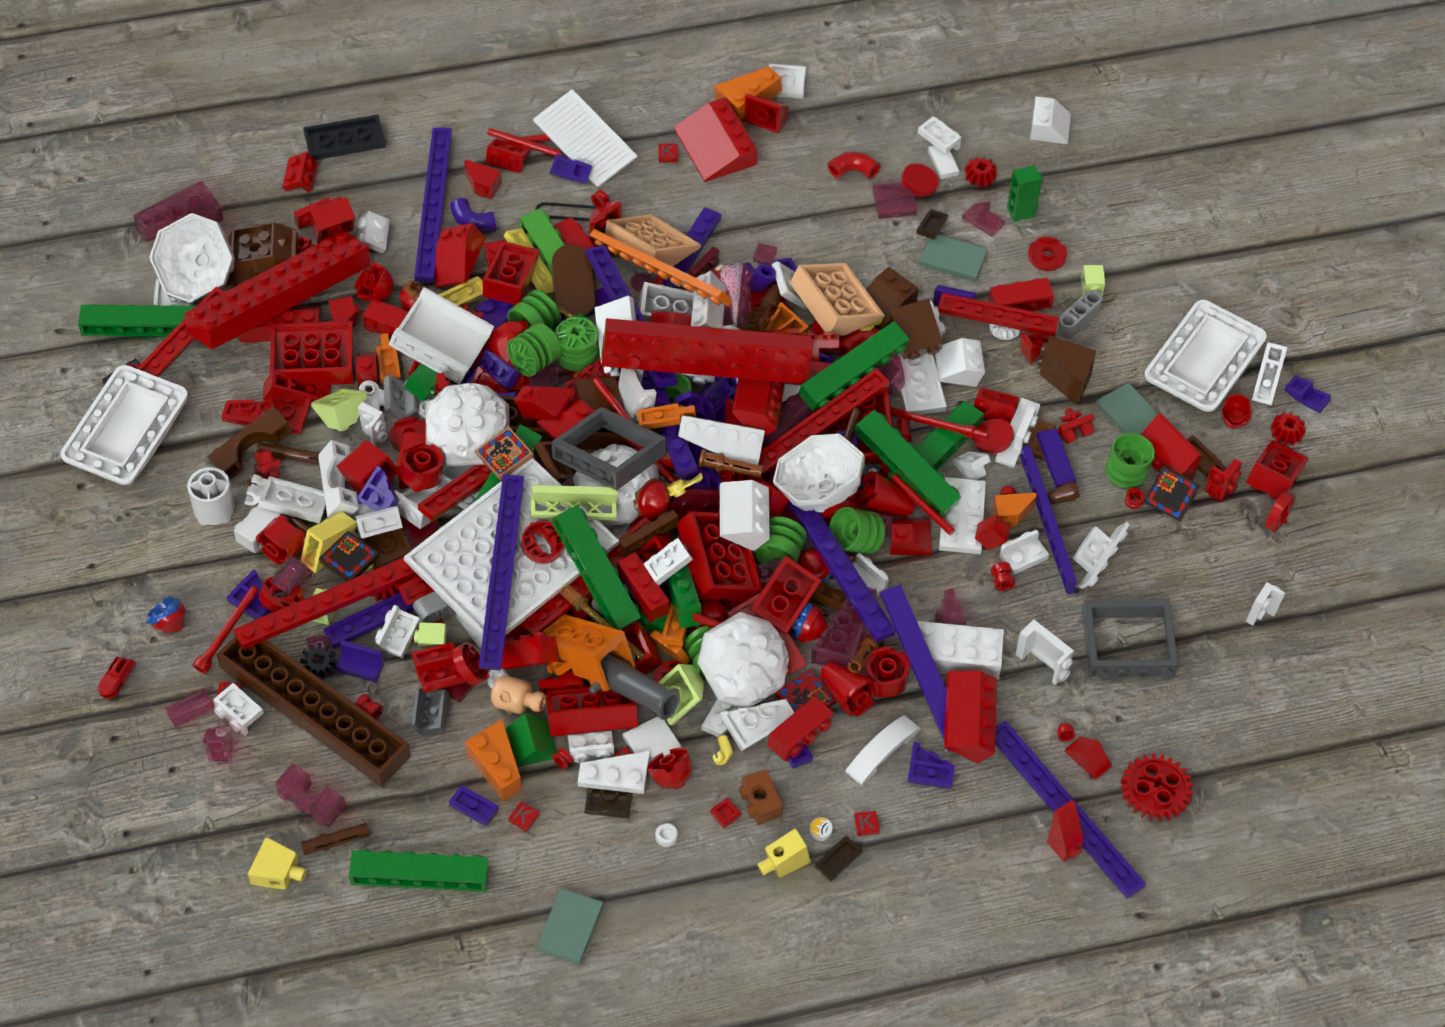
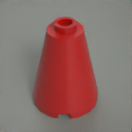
(883, 497)
(850, 689)

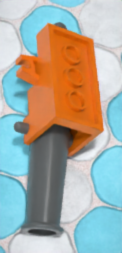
(606, 661)

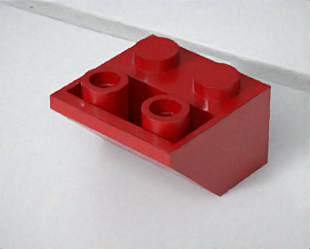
(361, 464)

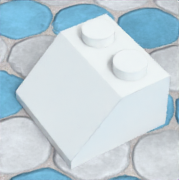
(1050, 121)
(960, 362)

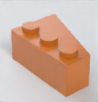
(760, 83)
(786, 319)
(495, 760)

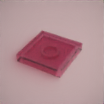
(893, 200)

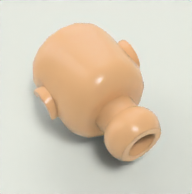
(516, 696)

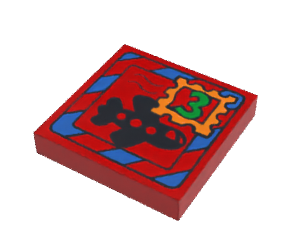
(803, 689)

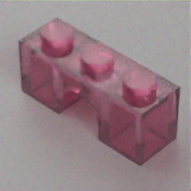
(322, 807)

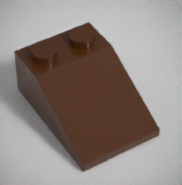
(891, 291)

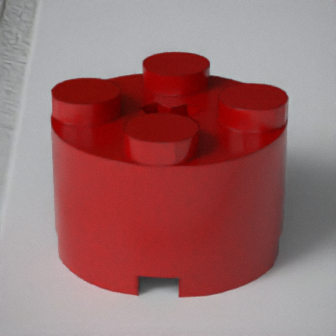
(421, 466)
(280, 540)
(888, 670)

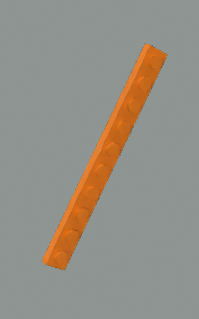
(663, 270)

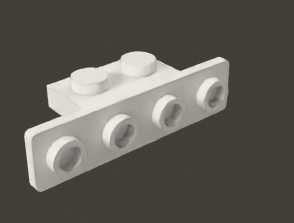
(1023, 420)
(1096, 550)

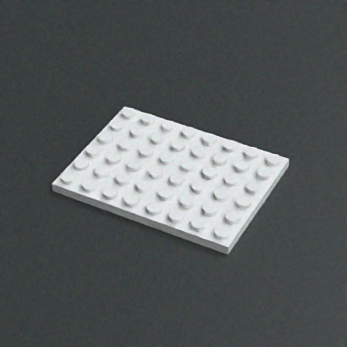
(460, 555)

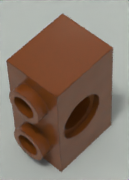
(761, 785)

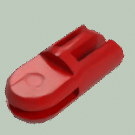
(115, 677)

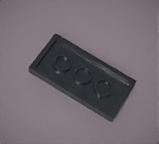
(344, 137)

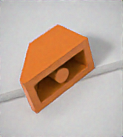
(1014, 507)

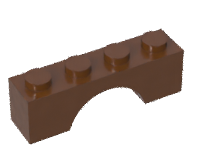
(267, 427)

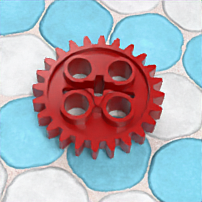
(1164, 772)

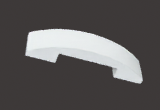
(880, 748)

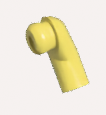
(725, 751)

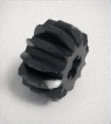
(321, 654)

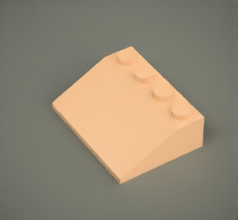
(652, 237)
(835, 297)

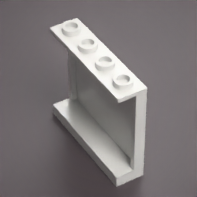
(441, 335)

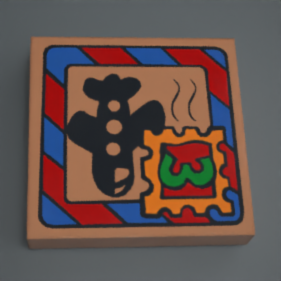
(504, 453)

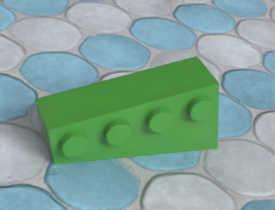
(541, 235)

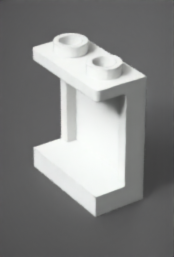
(633, 394)
(409, 503)
(376, 522)
(1047, 648)

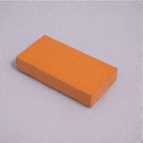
(674, 651)

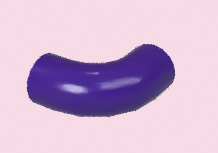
(464, 215)
(761, 277)

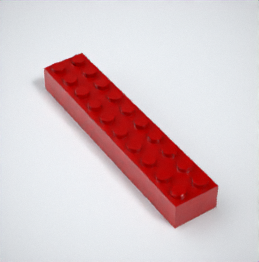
(277, 290)
(706, 351)

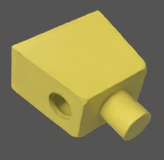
(785, 855)
(275, 866)

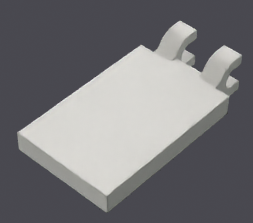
(617, 309)
(287, 498)

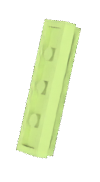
(571, 497)

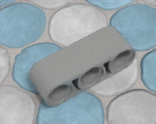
(1079, 314)
(432, 608)

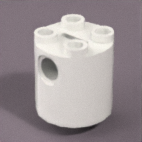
(211, 496)

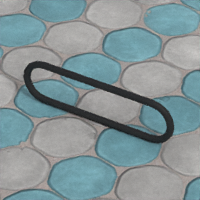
(567, 205)

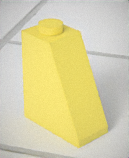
(323, 536)

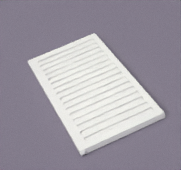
(585, 137)

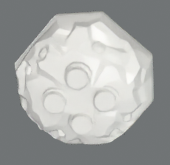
(192, 257)
(464, 420)
(820, 472)
(625, 511)
(743, 660)

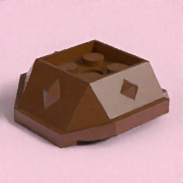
(259, 249)

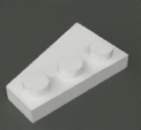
(755, 722)
(617, 773)

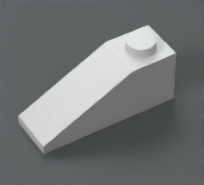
(1269, 373)

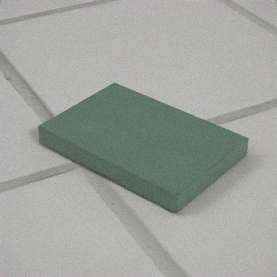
(953, 257)
(1127, 409)
(569, 926)

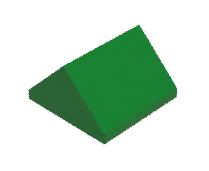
(530, 740)

